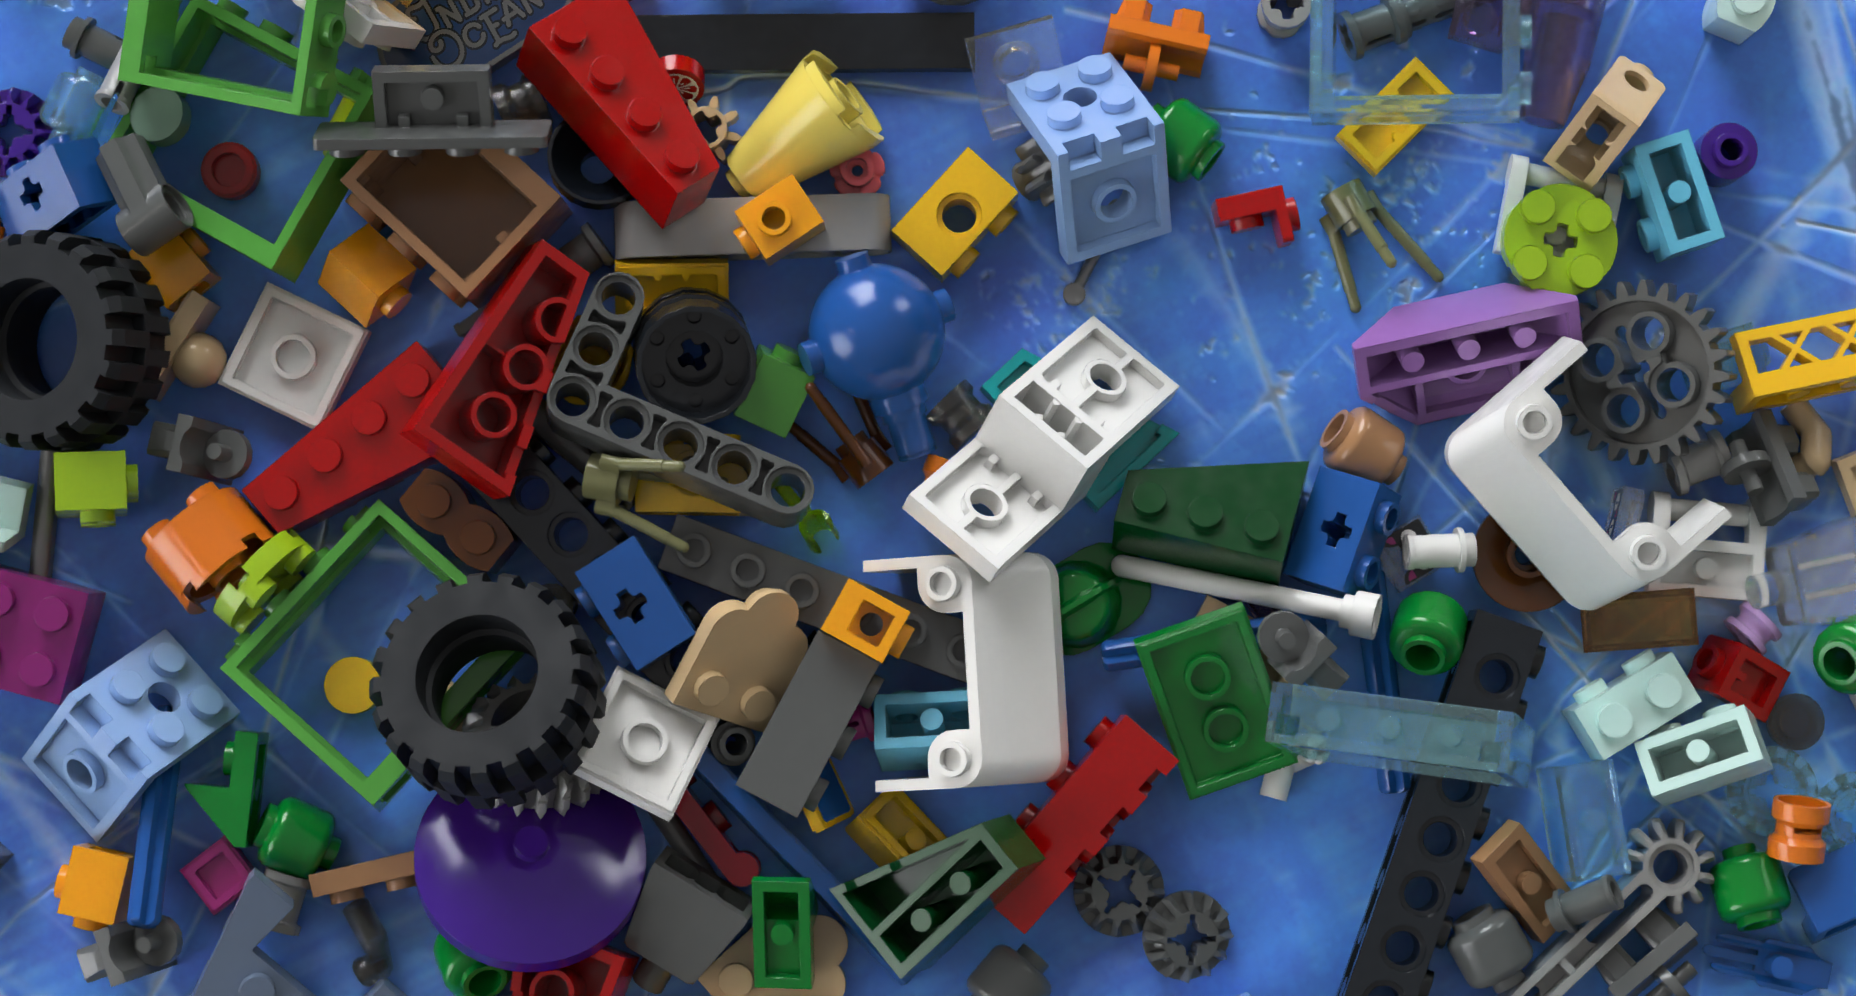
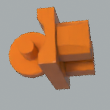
(1155, 47)

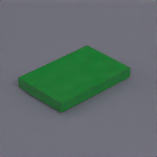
(1212, 699)

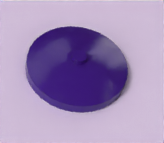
(528, 887)

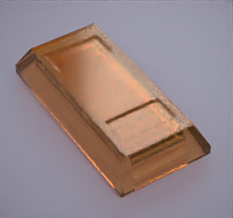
(1642, 621)

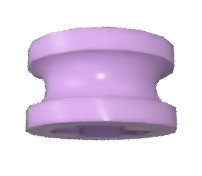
(1752, 628)

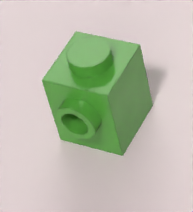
(776, 390)

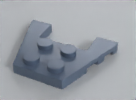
(243, 968)

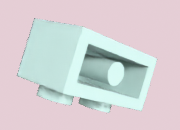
(1630, 705)
(1702, 754)

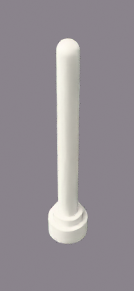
(1354, 612)

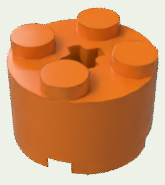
(205, 545)

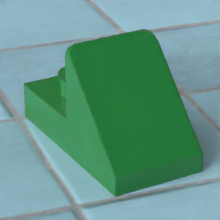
(237, 806)
(783, 932)

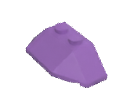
(1458, 348)

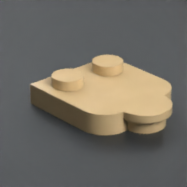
(741, 659)
(734, 970)

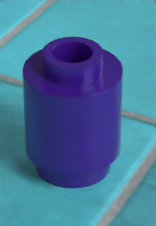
(1740, 147)

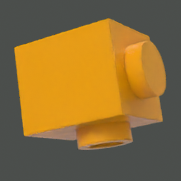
(777, 221)
(180, 268)
(368, 276)
(95, 886)

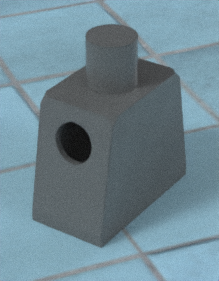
(683, 921)

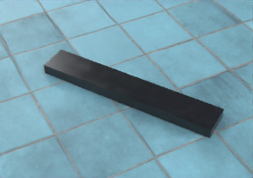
(848, 39)

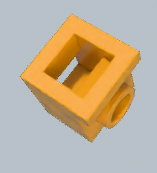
(855, 603)

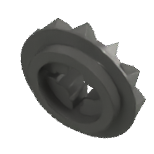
(1092, 897)
(1170, 919)

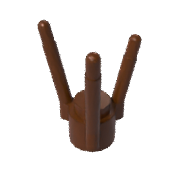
(860, 456)

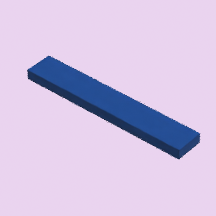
(782, 845)

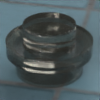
(1795, 722)

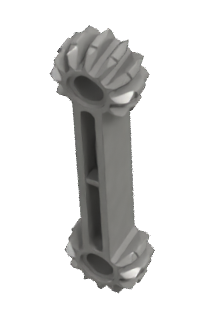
(1573, 955)

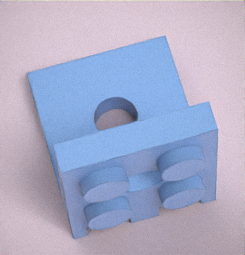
(1096, 150)
(113, 742)

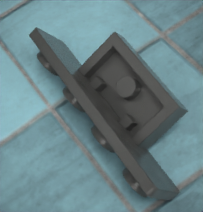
(432, 110)

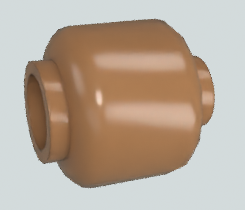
(1364, 445)

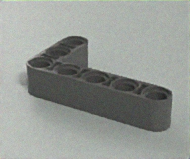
(659, 425)

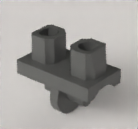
(201, 449)
(1764, 466)
(1299, 651)
(1668, 946)
(130, 951)

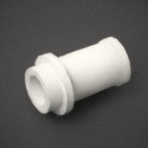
(1440, 550)

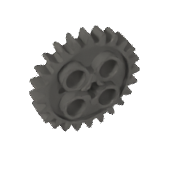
(1685, 346)

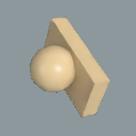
(194, 355)

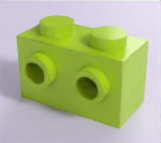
(94, 486)

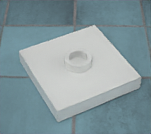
(294, 356)
(645, 745)

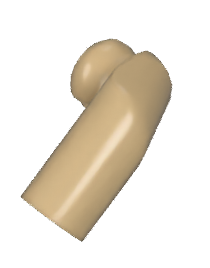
(1814, 438)

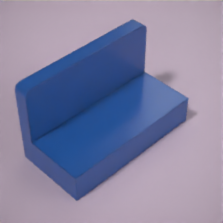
(1827, 893)

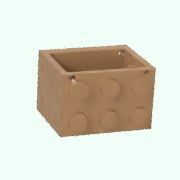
(457, 213)

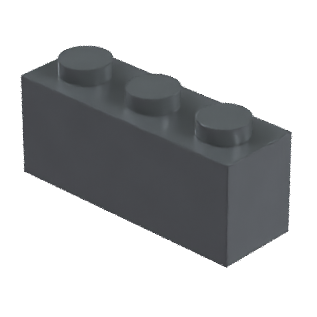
(811, 725)

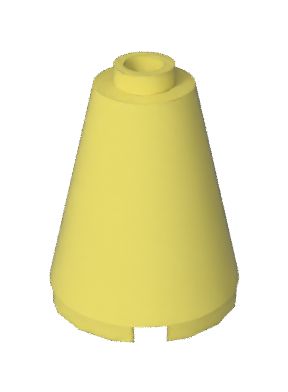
(803, 130)

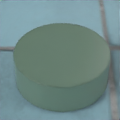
(160, 116)

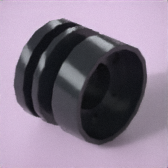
(702, 386)

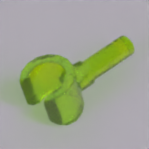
(813, 521)

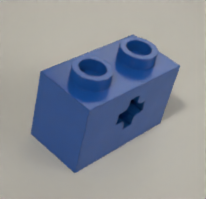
(56, 188)
(1335, 507)
(632, 571)

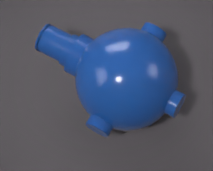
(879, 340)

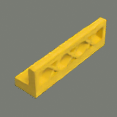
(1797, 383)

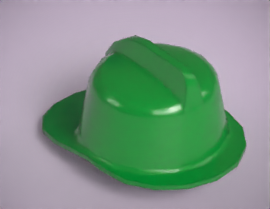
(1095, 600)

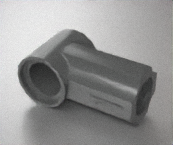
(149, 206)

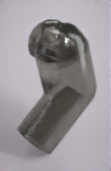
(374, 941)

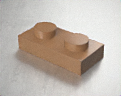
(1520, 877)
(347, 882)

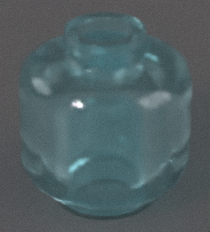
(73, 110)

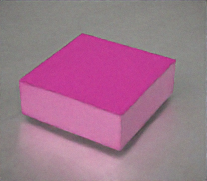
(218, 874)

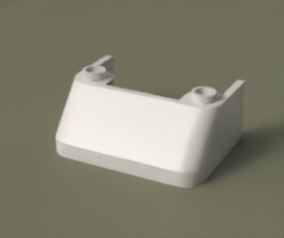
(1501, 467)
(1010, 672)

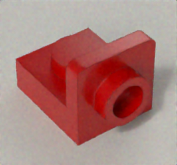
(1247, 210)
(1737, 675)

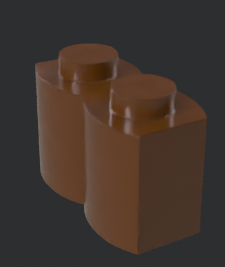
(451, 511)

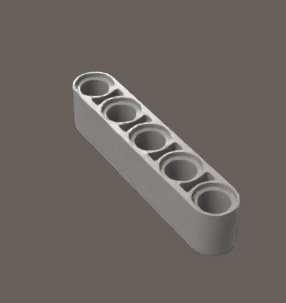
(851, 222)

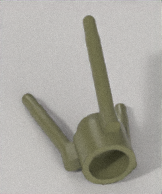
(1356, 211)
(616, 478)

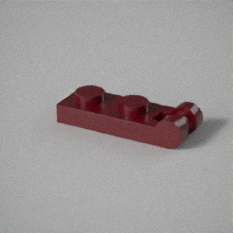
(709, 827)

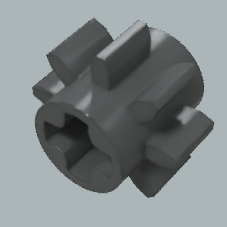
(1033, 173)

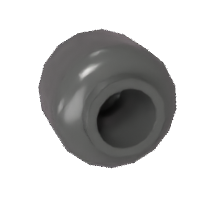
(1490, 948)
(1010, 974)

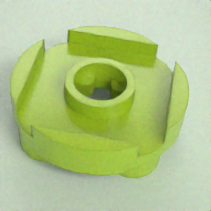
(1585, 220)
(267, 573)

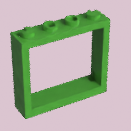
(193, 43)
(150, 45)
(292, 608)

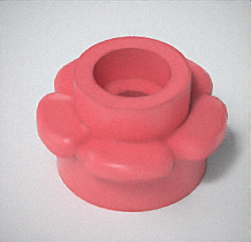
(867, 182)

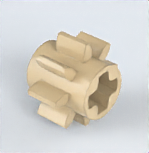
(715, 117)

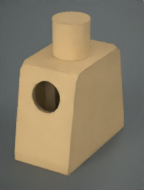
(1617, 105)

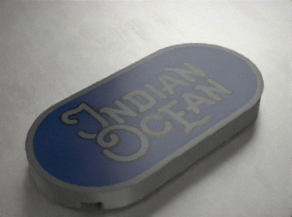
(469, 31)

